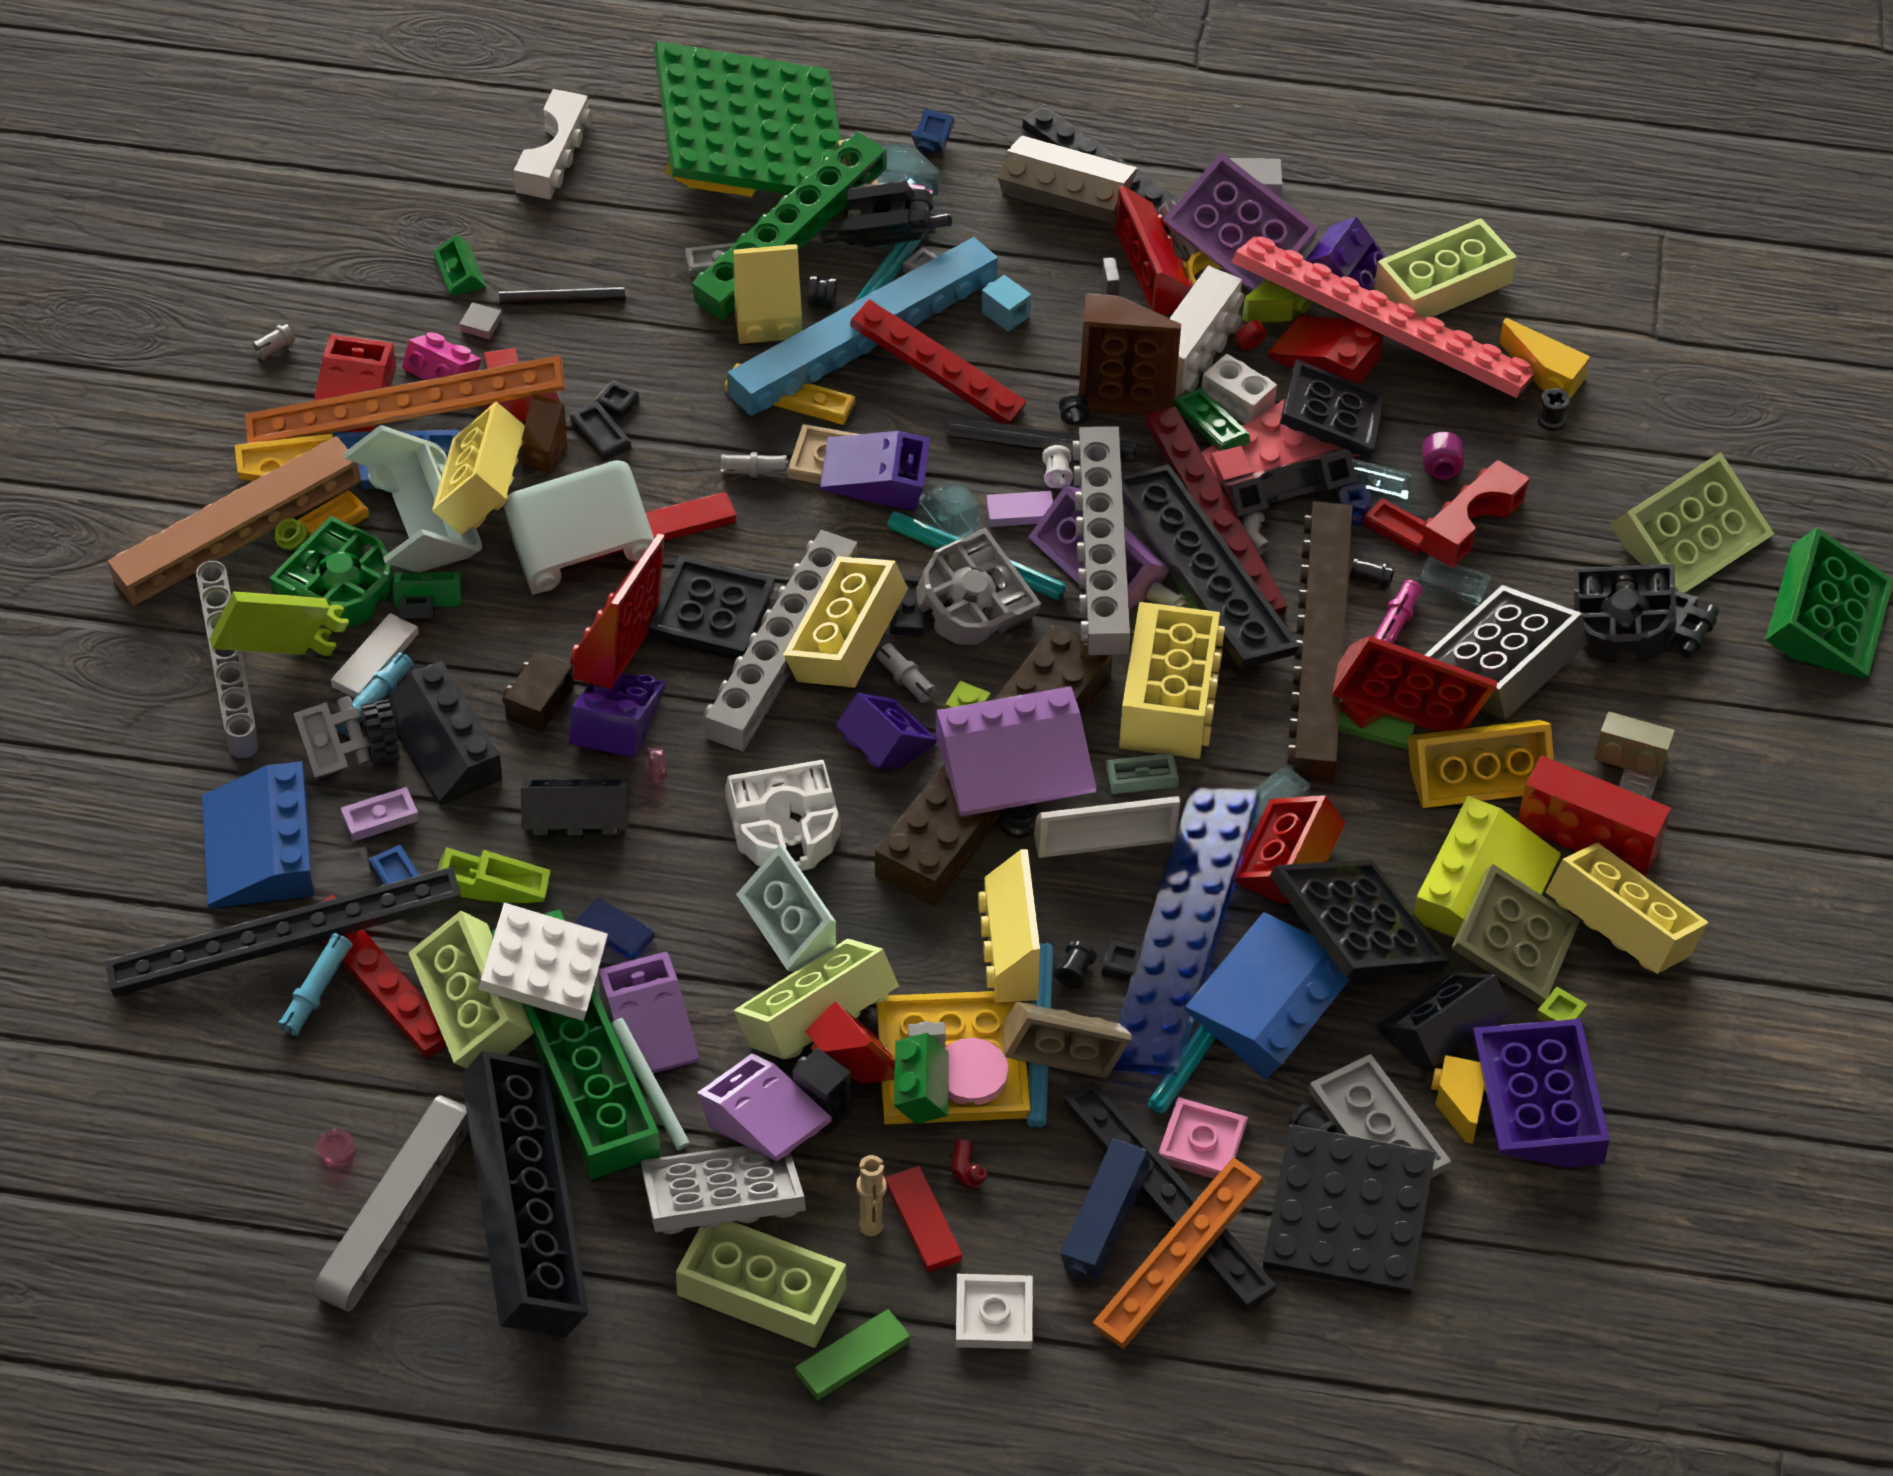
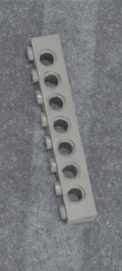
(1103, 541)
(763, 669)

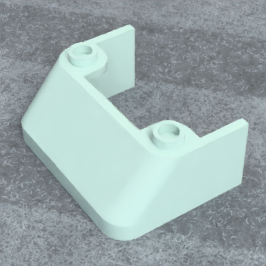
(412, 473)

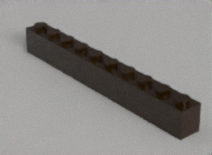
(1322, 641)

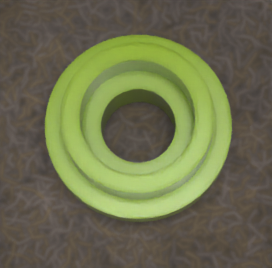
(286, 529)

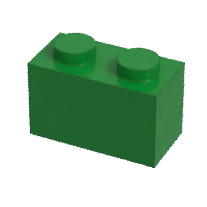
(921, 1078)

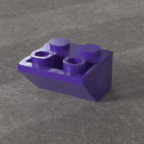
(1349, 252)

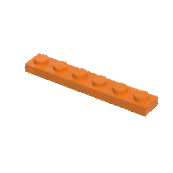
(1177, 1253)

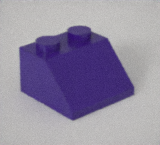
(884, 731)

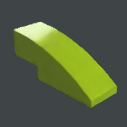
(496, 877)

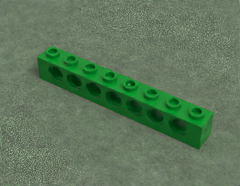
(796, 216)

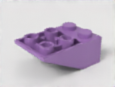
(653, 1008)
(761, 1108)

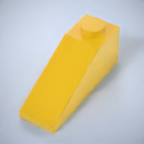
(1552, 361)

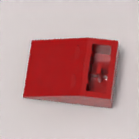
(354, 367)

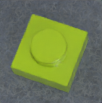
(966, 694)
(1561, 1006)

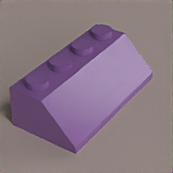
(1058, 539)

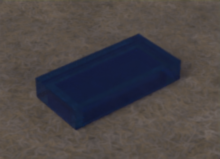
(624, 932)

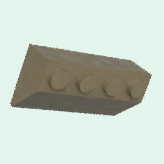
(1064, 178)

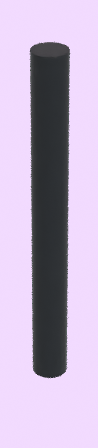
(562, 295)

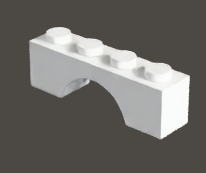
(543, 168)

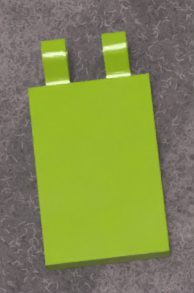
(277, 624)

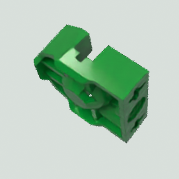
(341, 549)

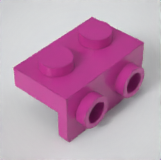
(435, 358)

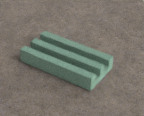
(1142, 778)

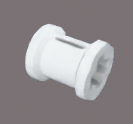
(1057, 466)

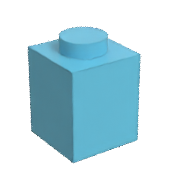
(1006, 303)

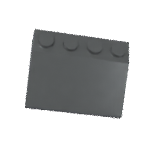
(1513, 642)

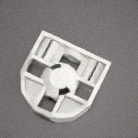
(763, 812)

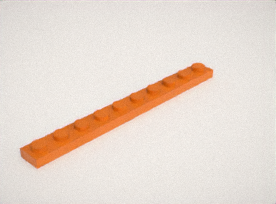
(407, 401)

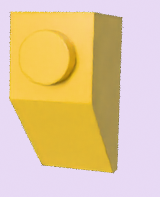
(1459, 1094)

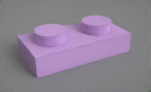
(379, 814)

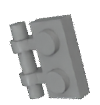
(321, 739)

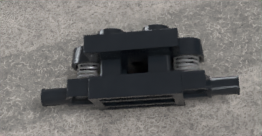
(886, 215)

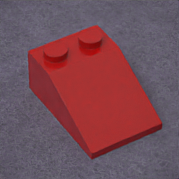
(1331, 345)

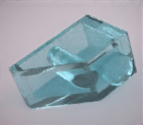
(909, 165)
(952, 508)

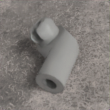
(1251, 524)

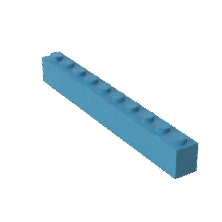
(834, 343)

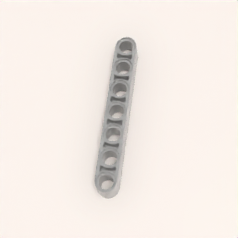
(227, 665)
(392, 1204)

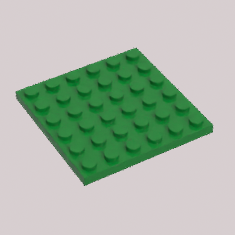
(744, 117)

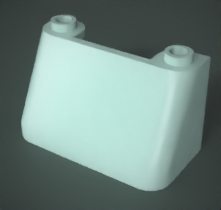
(576, 521)

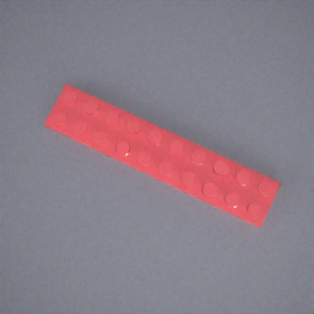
(1384, 316)

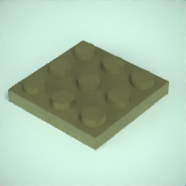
(1515, 934)

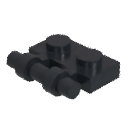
(1688, 612)

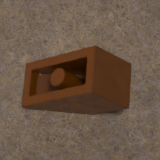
(544, 434)

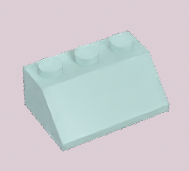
(788, 911)

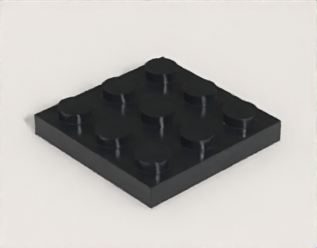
(1332, 408)
(711, 606)

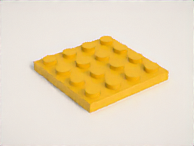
(965, 1017)

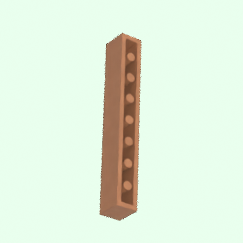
(233, 521)

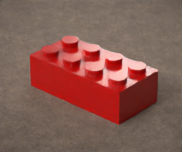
(1585, 810)

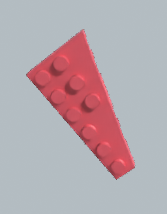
(1275, 443)

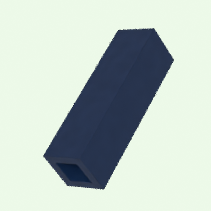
(1105, 1210)

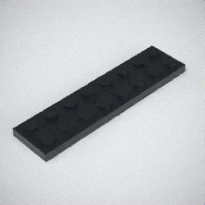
(1206, 566)

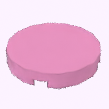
(976, 1071)

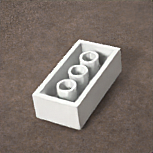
(1206, 321)

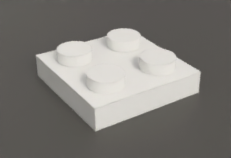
(994, 1311)

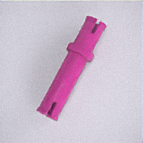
(1407, 597)

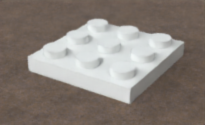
(543, 961)

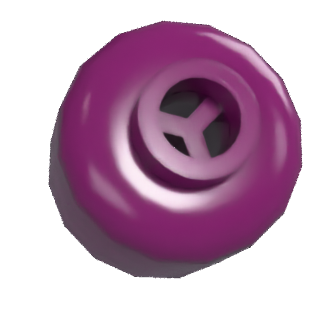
(1443, 455)

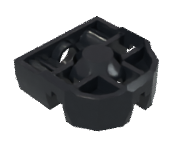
(1612, 608)

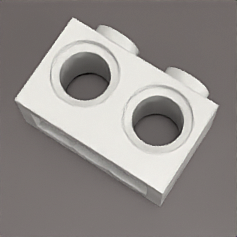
(1239, 388)

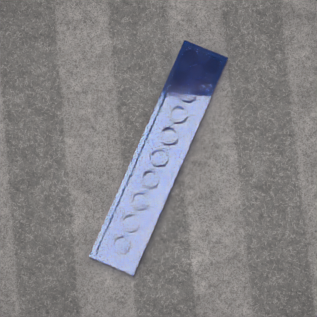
(1185, 927)

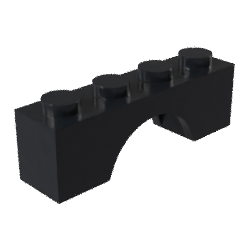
(1289, 480)

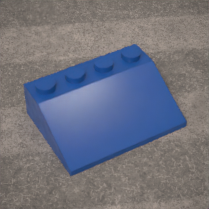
(258, 838)
(1268, 993)

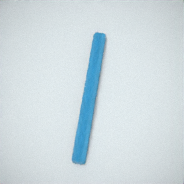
(1039, 1073)

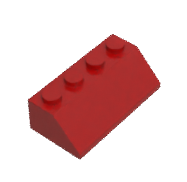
(1150, 253)

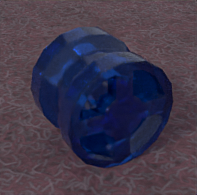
(1359, 498)

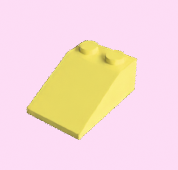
(767, 293)

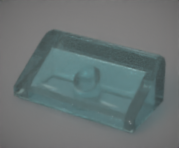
(1383, 479)

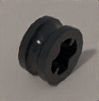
(1071, 415)

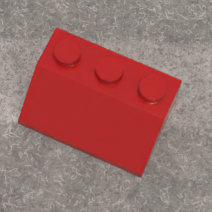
(1289, 833)

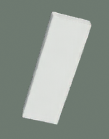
(374, 655)

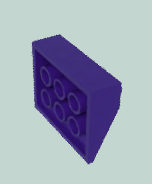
(1543, 1092)

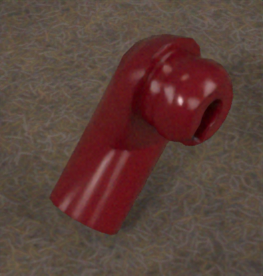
(964, 1169)

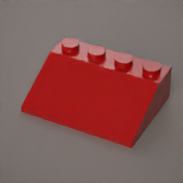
(622, 623)
(1410, 685)

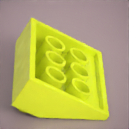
(1476, 840)

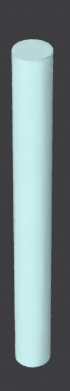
(650, 1084)

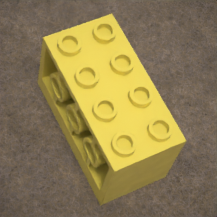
(1171, 680)

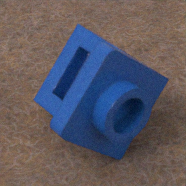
(933, 131)

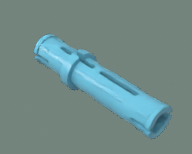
(383, 684)
(308, 995)

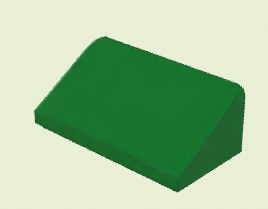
(458, 266)
(443, 586)

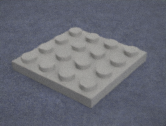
(719, 1188)

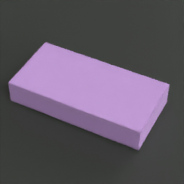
(1017, 508)

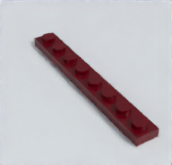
(1193, 470)

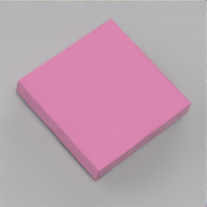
(1202, 1138)

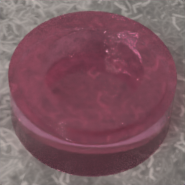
(656, 764)
(335, 1147)

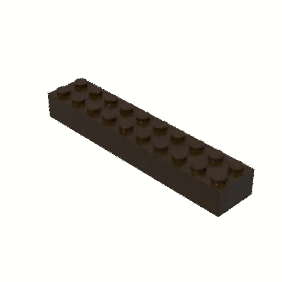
(931, 837)

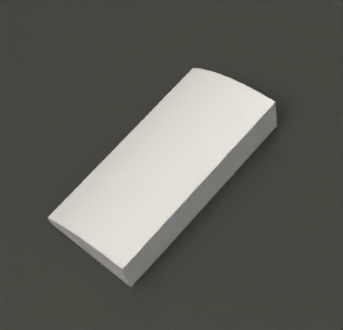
(1106, 827)

